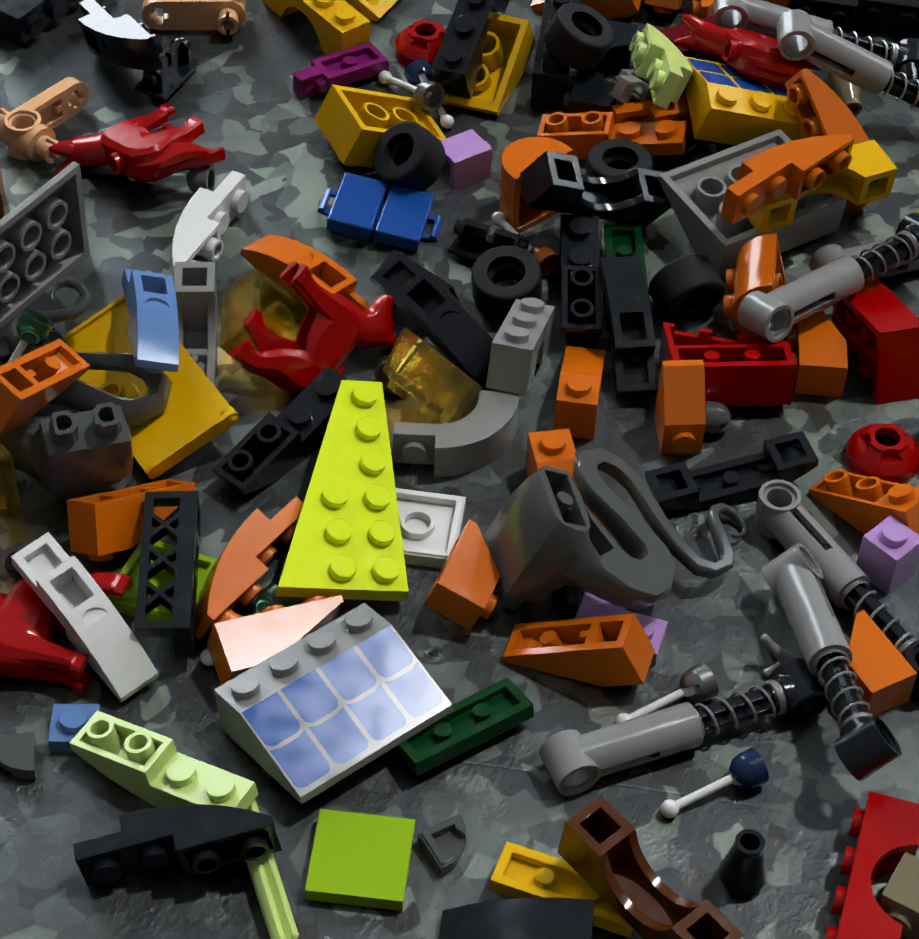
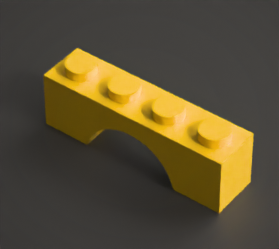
(335, 21)
(864, 181)

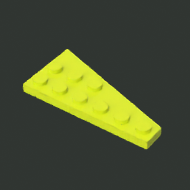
(350, 515)

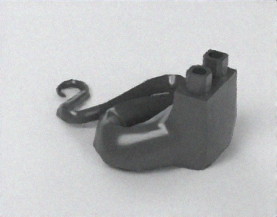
(90, 448)
(553, 540)

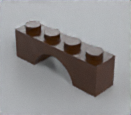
(609, 858)

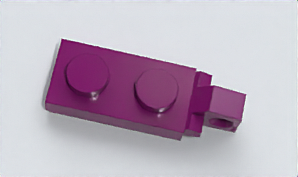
(339, 69)

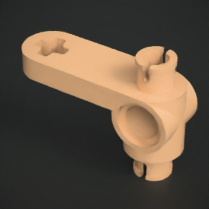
(195, 15)
(29, 127)

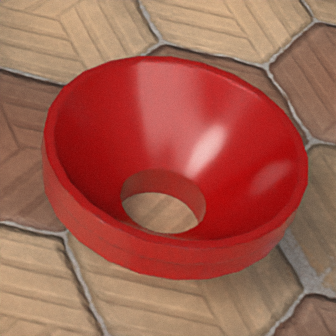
(418, 42)
(889, 463)

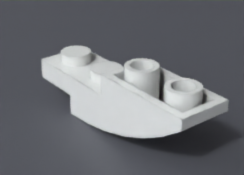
(207, 218)
(87, 615)

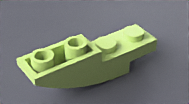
(660, 64)
(154, 769)

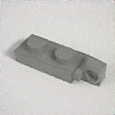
(630, 86)

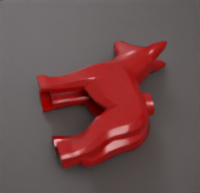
(742, 50)
(140, 154)
(324, 338)
(28, 636)

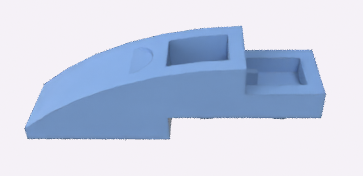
(152, 320)

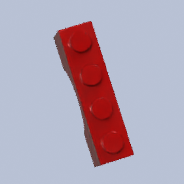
(883, 835)

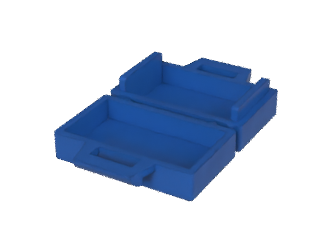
(397, 222)

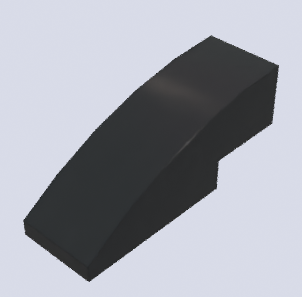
(520, 919)

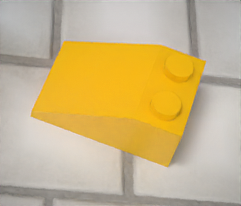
(503, 64)
(358, 118)

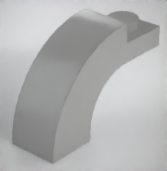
(197, 313)
(462, 444)

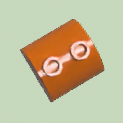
(514, 160)
(757, 268)

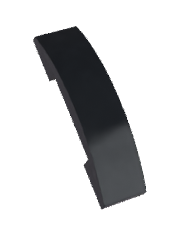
(733, 480)

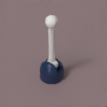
(411, 74)
(745, 772)

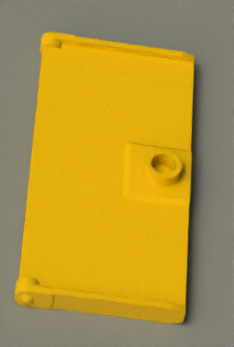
(194, 406)

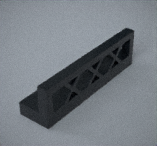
(185, 571)

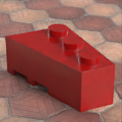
(885, 339)
(736, 371)

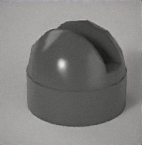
(716, 417)

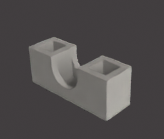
(520, 346)

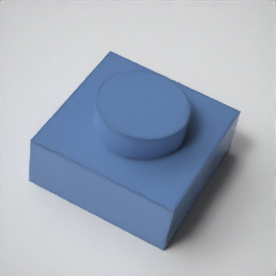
(66, 723)

